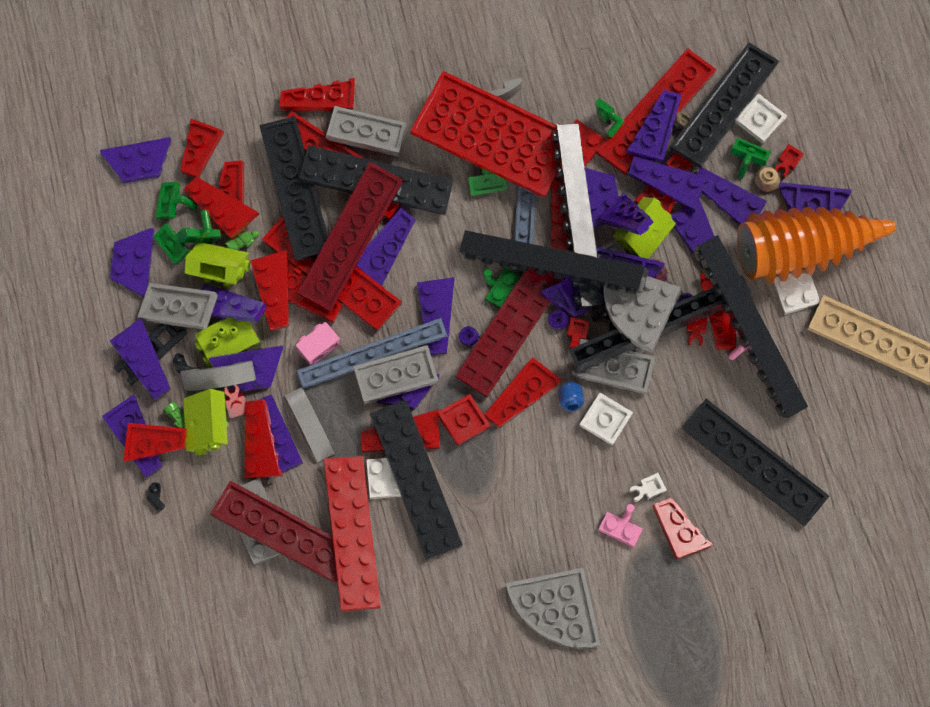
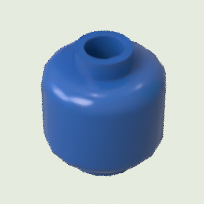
(571, 396)

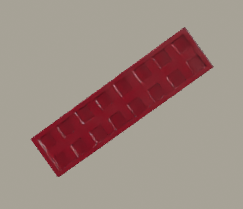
(506, 333)

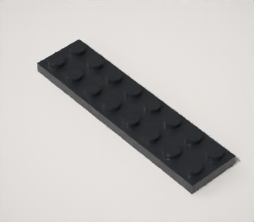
(724, 105)
(344, 172)
(296, 198)
(755, 462)
(416, 479)

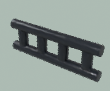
(162, 349)

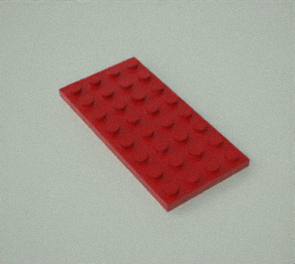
(488, 133)

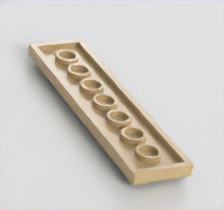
(872, 338)

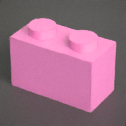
(318, 343)

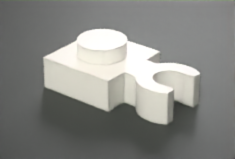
(650, 486)

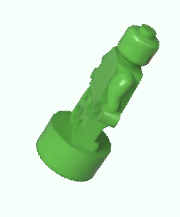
(244, 239)
(172, 410)

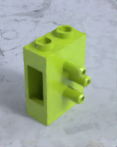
(648, 242)
(217, 263)
(226, 338)
(205, 421)

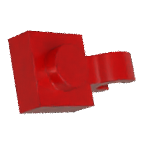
(577, 331)

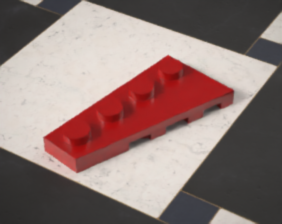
(319, 97)
(272, 282)
(722, 331)

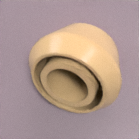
(767, 179)

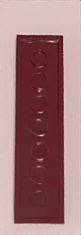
(350, 236)
(276, 529)

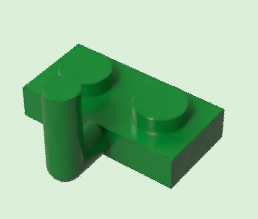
(607, 113)
(749, 152)
(486, 183)
(169, 199)
(204, 235)
(170, 244)
(500, 288)

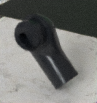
(180, 363)
(153, 496)

